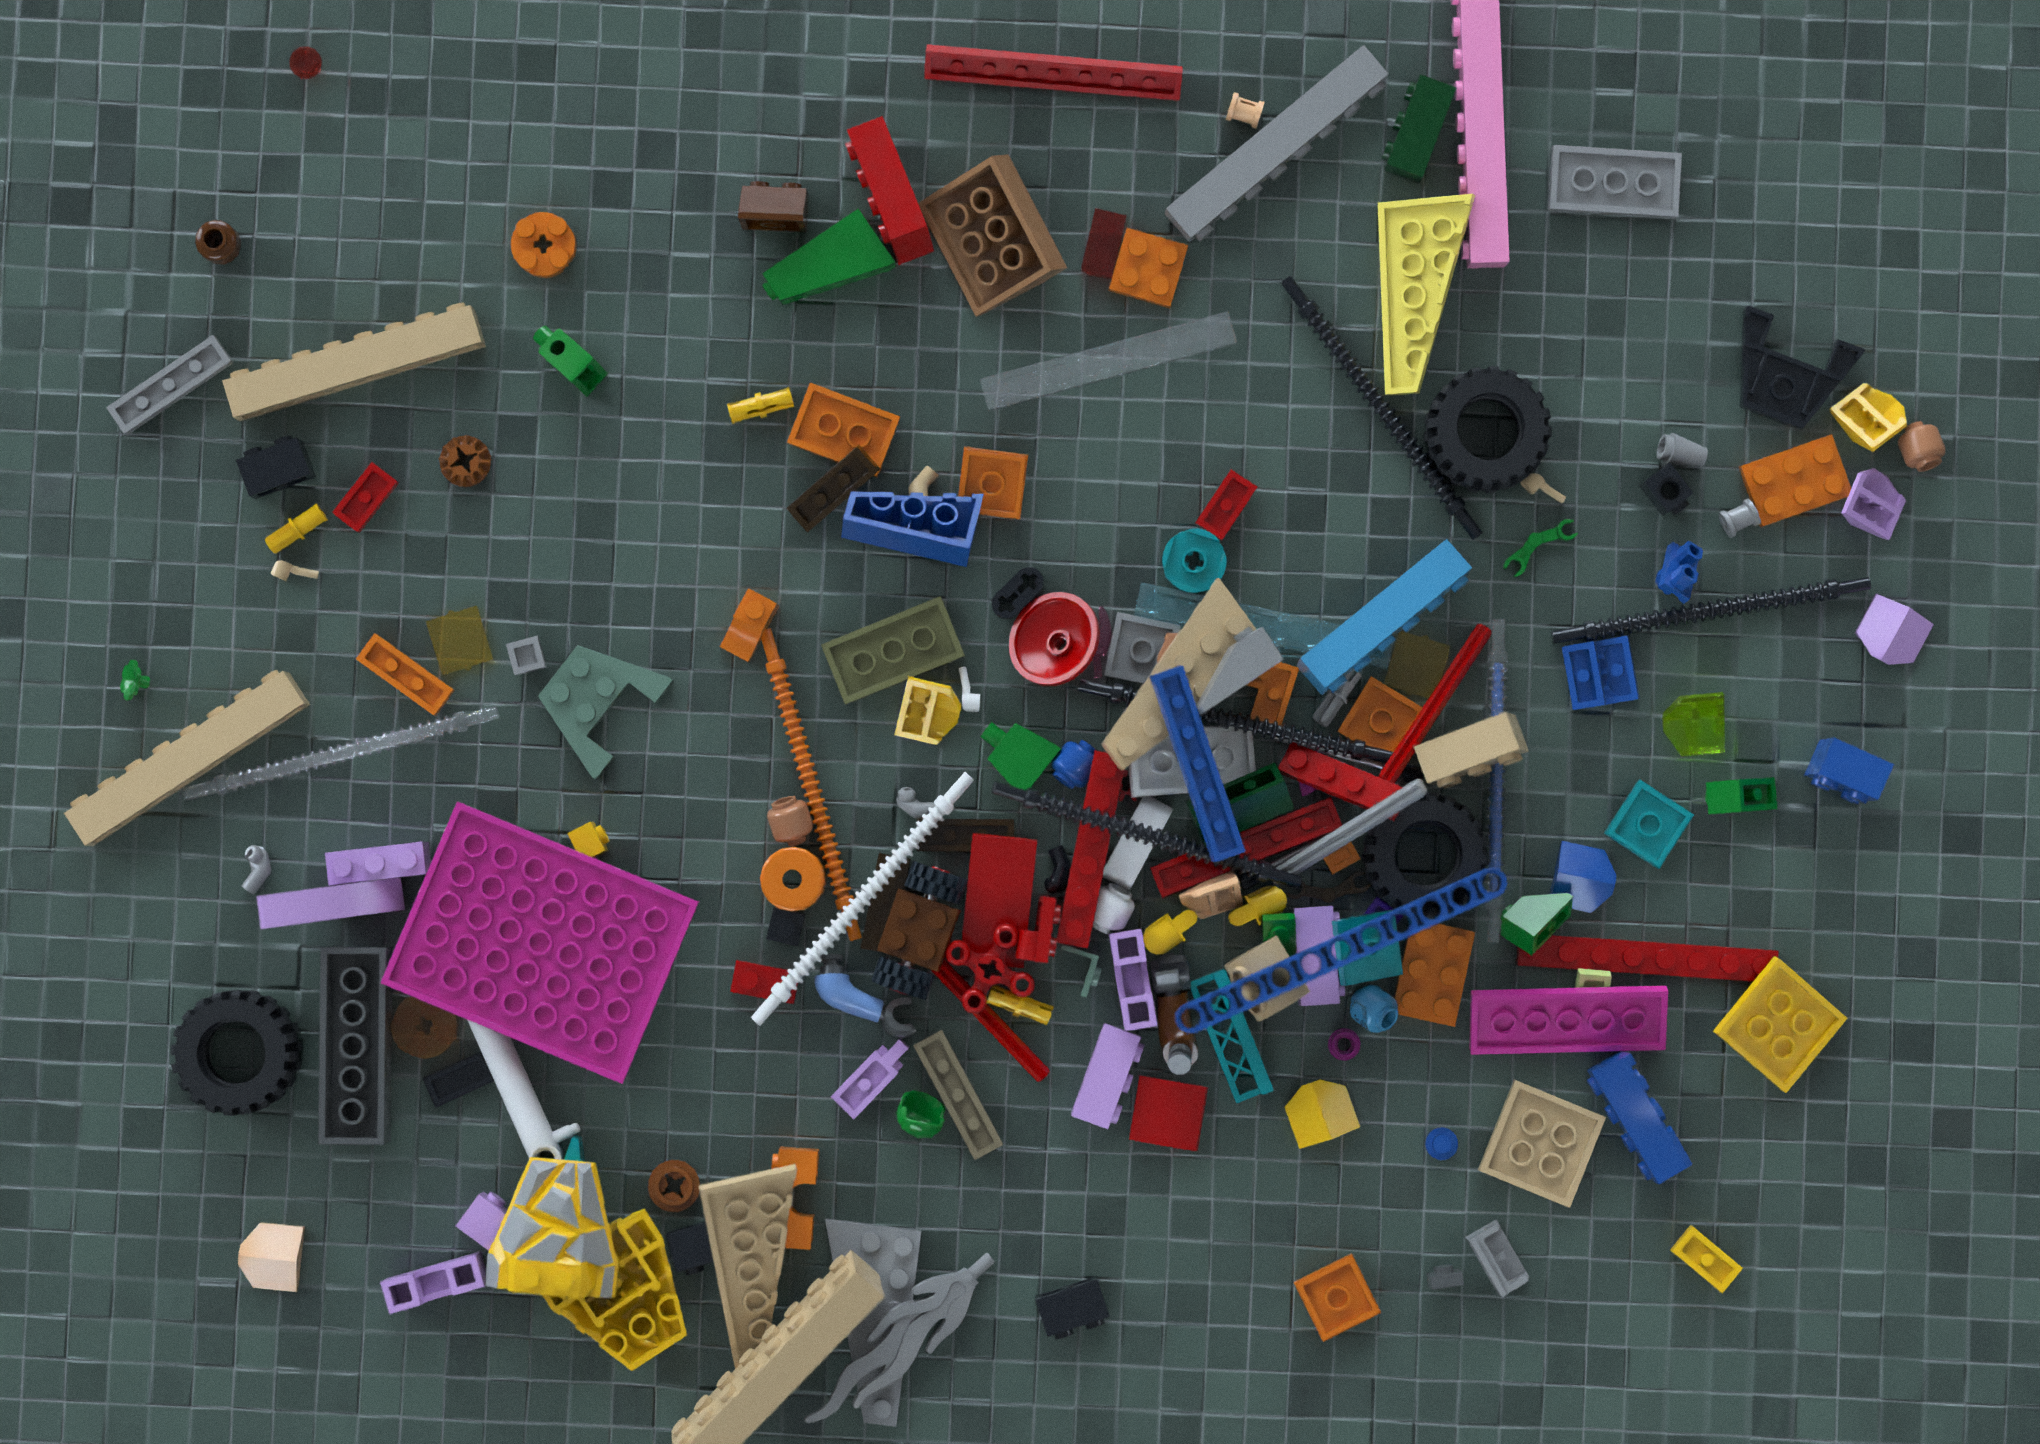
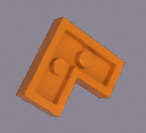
(1273, 692)

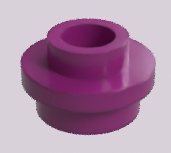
(1353, 1049)

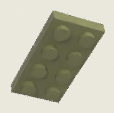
(893, 650)

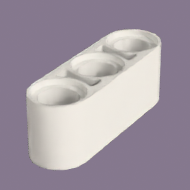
(1130, 855)

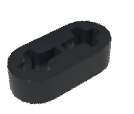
(1012, 587)

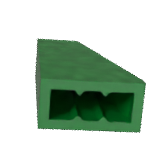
(830, 260)

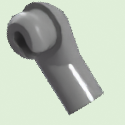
(913, 807)

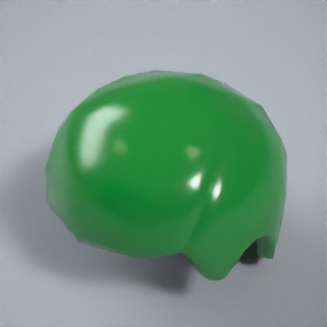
(920, 1114)

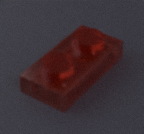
(1103, 243)

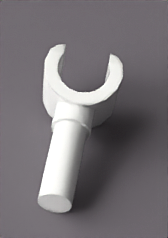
(970, 702)

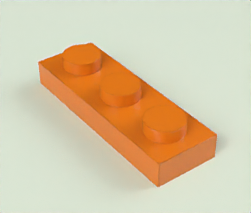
(405, 674)

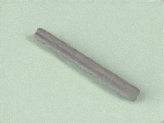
(1354, 828)

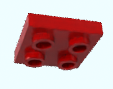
(1039, 944)

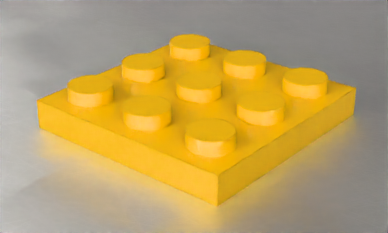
(1780, 1024)

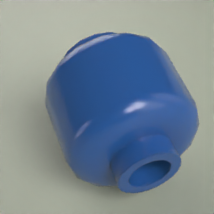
(1073, 764)

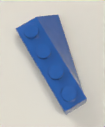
(915, 524)
(1638, 1117)

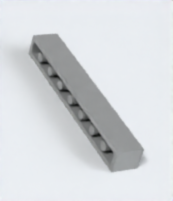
(1276, 144)

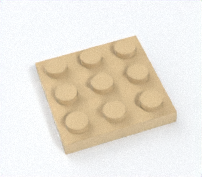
(1541, 1143)

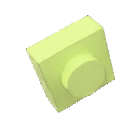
(1592, 978)

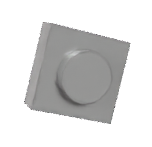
(526, 655)

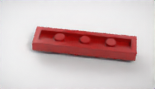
(1335, 777)

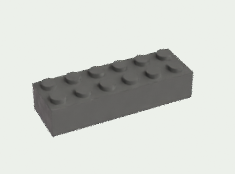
(355, 1046)

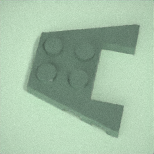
(584, 693)

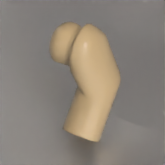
(923, 481)

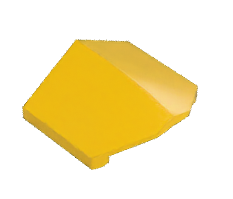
(1869, 416)
(927, 711)
(1320, 1113)

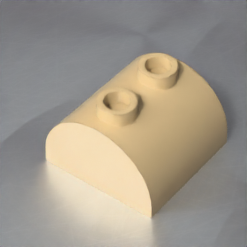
(1255, 960)

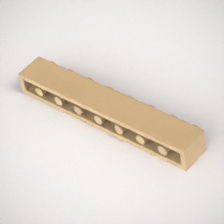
(353, 362)
(187, 758)

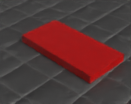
(998, 891)

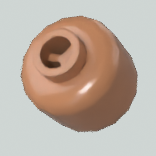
(1921, 446)
(790, 820)

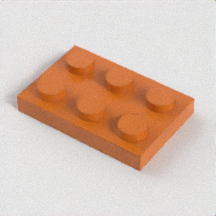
(836, 424)
(1796, 480)
(1434, 974)

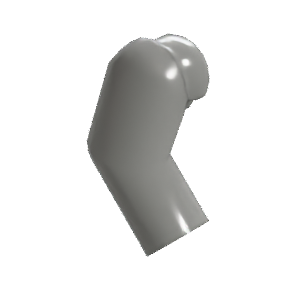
(260, 868)

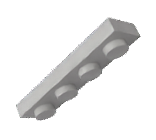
(169, 385)

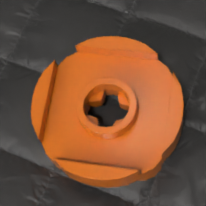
(530, 258)

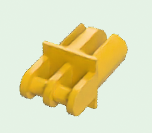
(1258, 903)
(1166, 932)

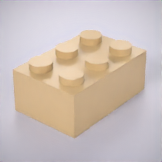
(1472, 750)

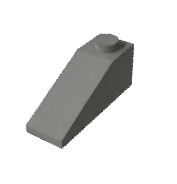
(1241, 664)

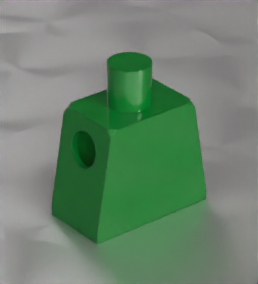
(569, 359)
(1019, 754)

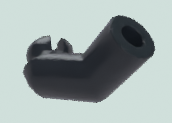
(1060, 874)

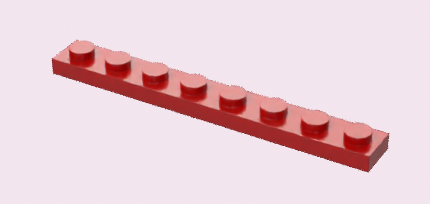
(1053, 72)
(1649, 958)

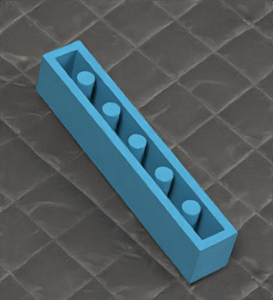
(1384, 617)

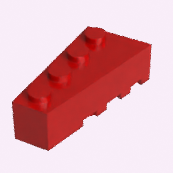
(889, 189)

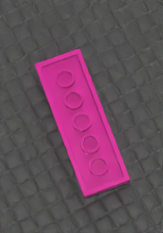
(1568, 1020)

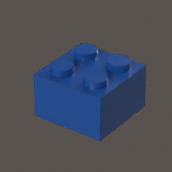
(1848, 770)

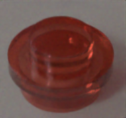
(305, 62)

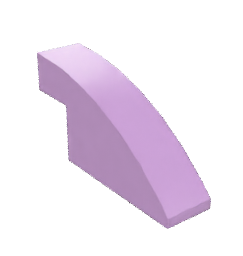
(330, 903)

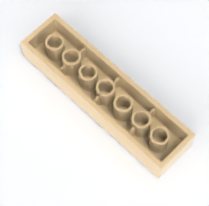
(784, 1355)

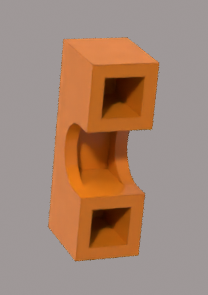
(799, 1224)

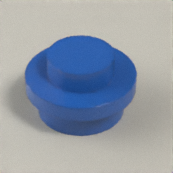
(1441, 1143)

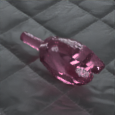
(1104, 641)

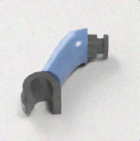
(839, 993)

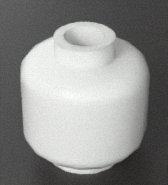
(1113, 908)

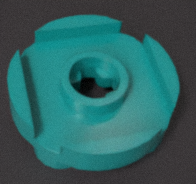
(1184, 545)

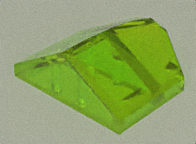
(1696, 724)

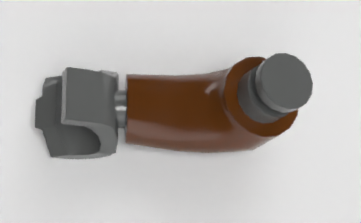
(1170, 976)

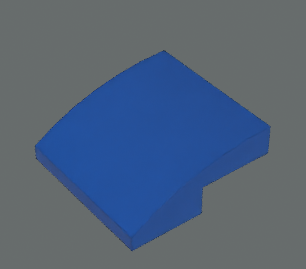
(1600, 672)

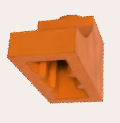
(749, 624)

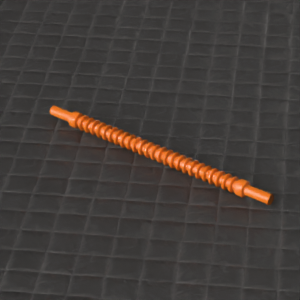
(776, 667)

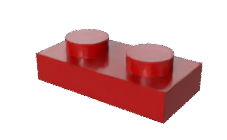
(365, 497)
(1226, 505)
(757, 980)

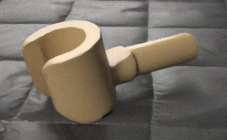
(1536, 481)
(282, 570)

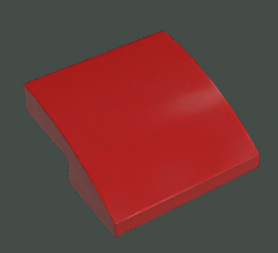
(1168, 1113)

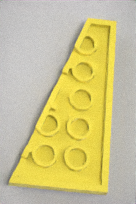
(1416, 269)

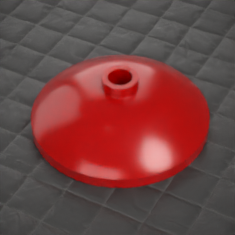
(1041, 632)

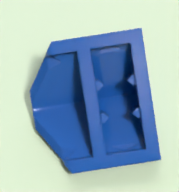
(1583, 874)

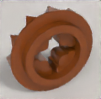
(479, 464)
(672, 1201)

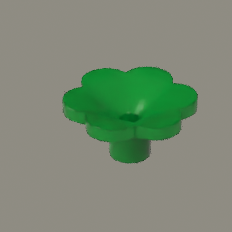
(132, 680)

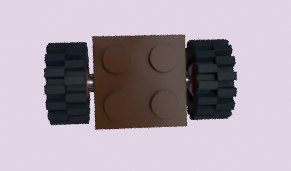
(919, 930)

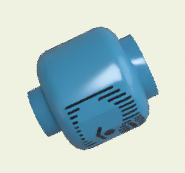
(1374, 1009)

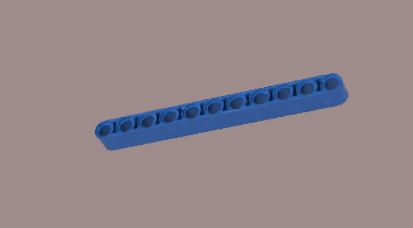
(1353, 939)

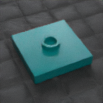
(1648, 824)
(1374, 966)

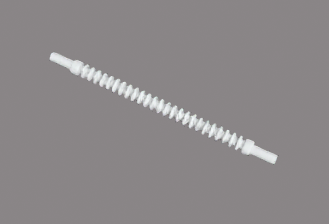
(782, 990)

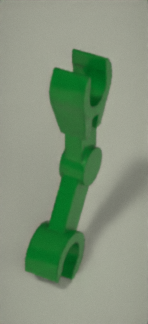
(1534, 540)

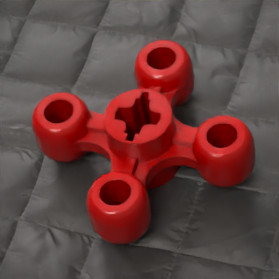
(983, 983)

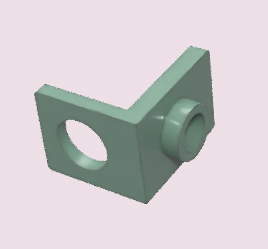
(1093, 972)

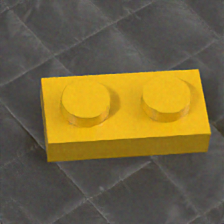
(1706, 1259)

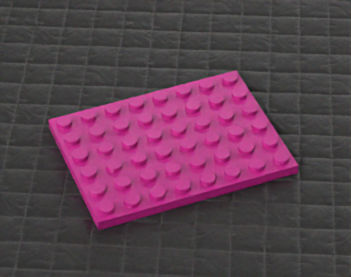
(539, 942)

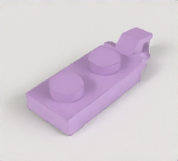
(870, 1078)

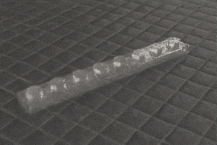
(1108, 361)

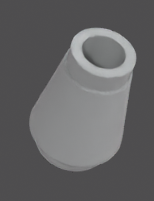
(1680, 451)

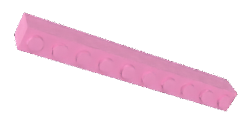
(1482, 131)

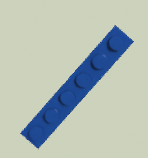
(1197, 763)

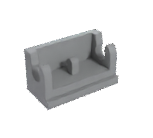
(1497, 1258)

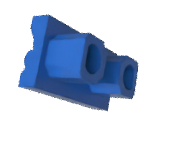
(1679, 570)

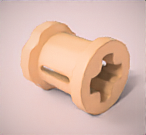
(1244, 110)

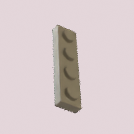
(958, 1094)

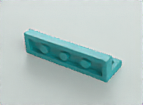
(1244, 1037)

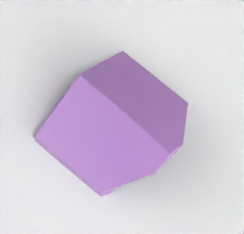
(1873, 504)
(1892, 631)

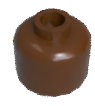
(213, 233)

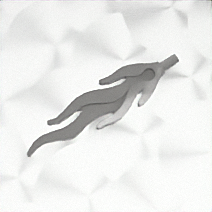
(911, 1323)

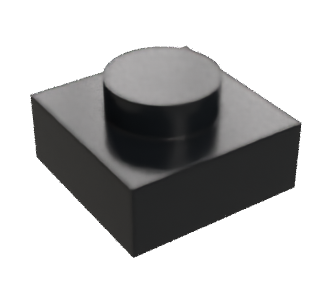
(785, 926)

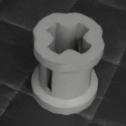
(1739, 518)

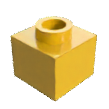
(589, 839)

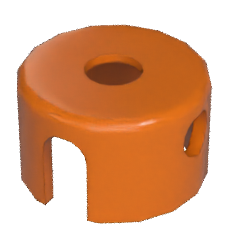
(812, 882)

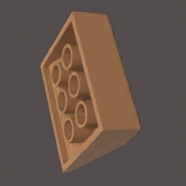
(992, 234)

